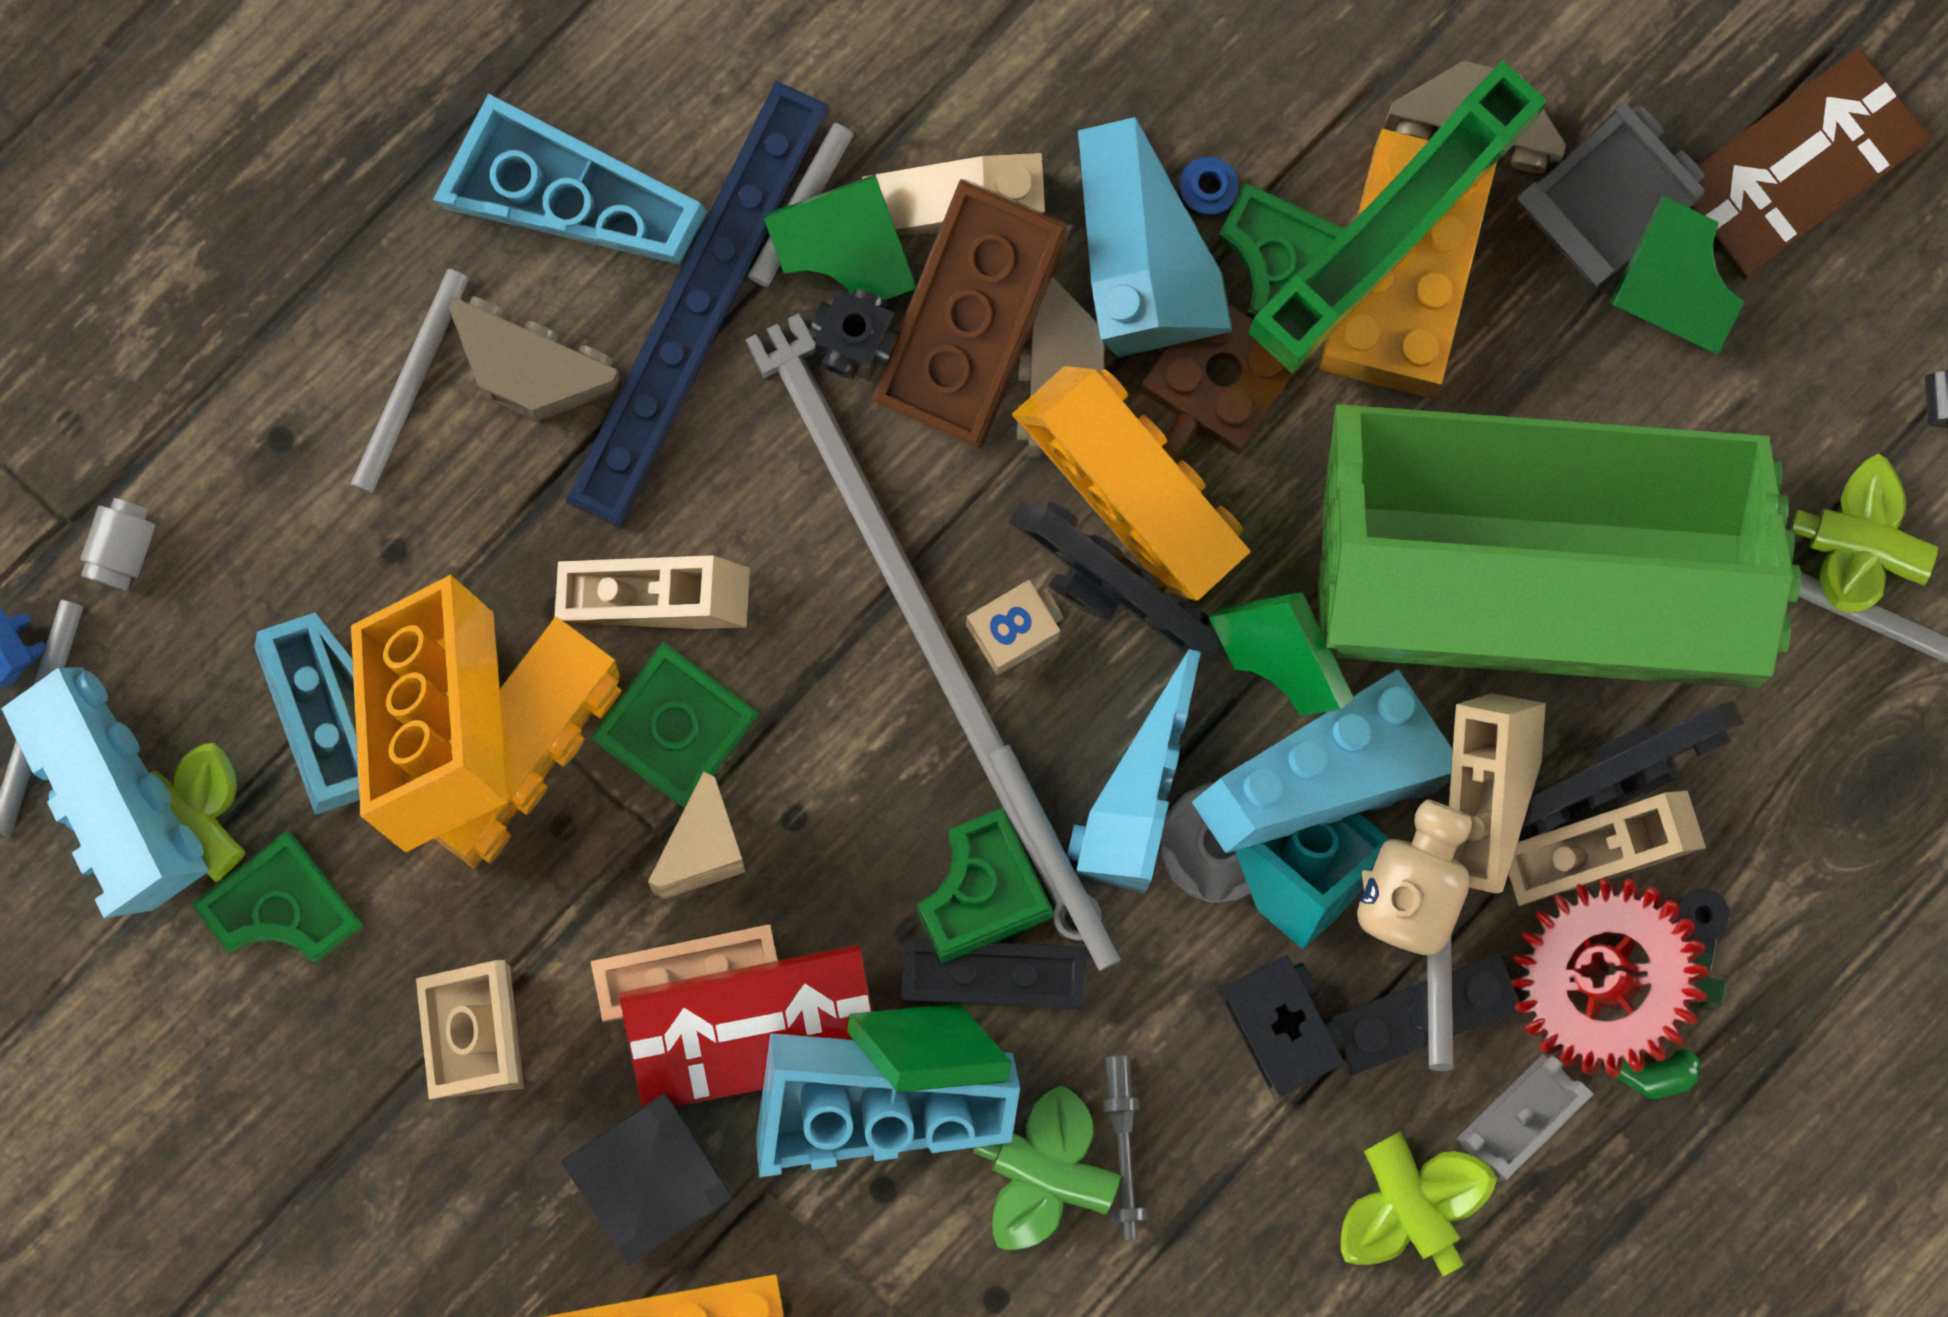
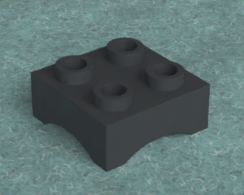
(646, 1178)

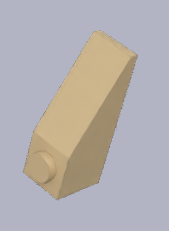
(922, 194)
(654, 592)
(1493, 780)
(1605, 846)

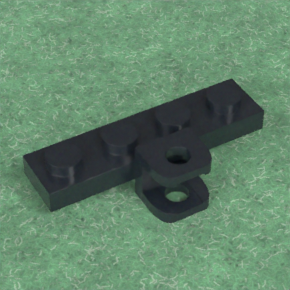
(1105, 579)
(1632, 766)

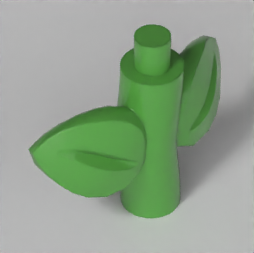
(1047, 1172)

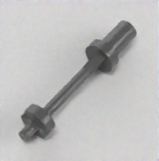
(1121, 1110)

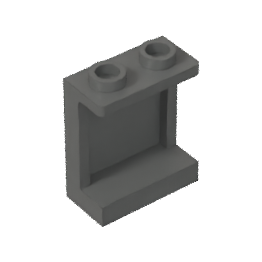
(1607, 192)

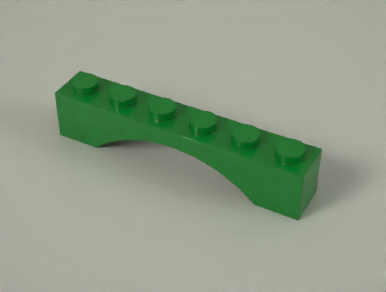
(1398, 218)

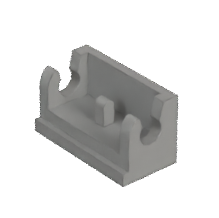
(1524, 1116)

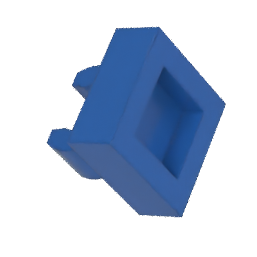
(13, 654)

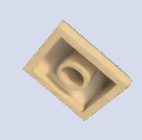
(700, 847)
(470, 1031)

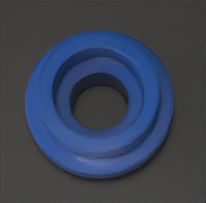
(1203, 203)

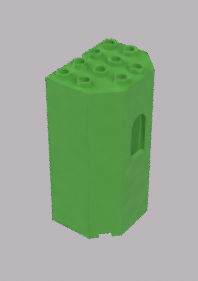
(1555, 547)

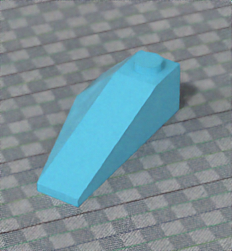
(1145, 253)
(1130, 813)

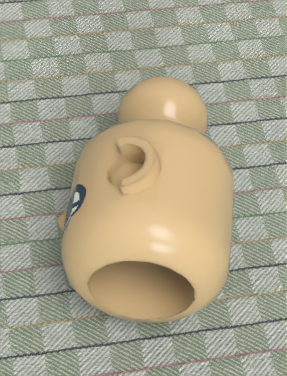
(1417, 886)

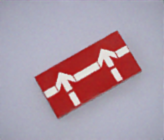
(714, 1030)

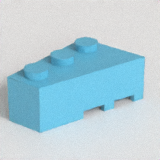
(316, 704)

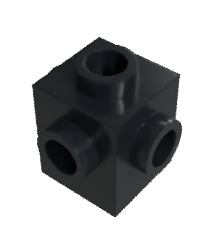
(854, 355)

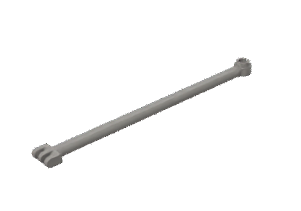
(898, 572)

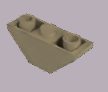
(1431, 104)
(1059, 337)
(526, 366)

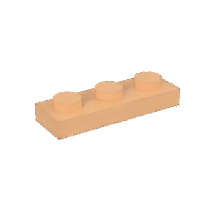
(678, 963)

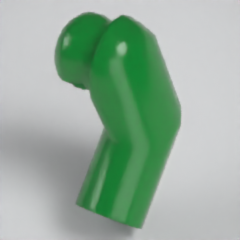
(1663, 1077)

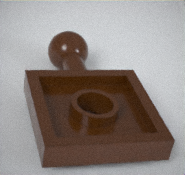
(1221, 412)

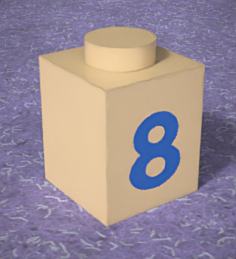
(1015, 626)

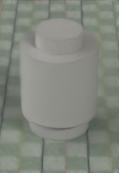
(117, 544)

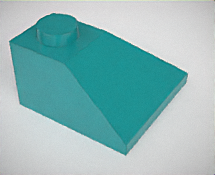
(1311, 875)

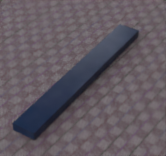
(697, 305)

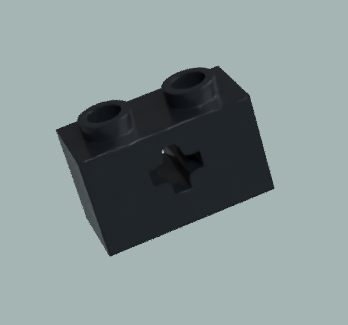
(1253, 1009)

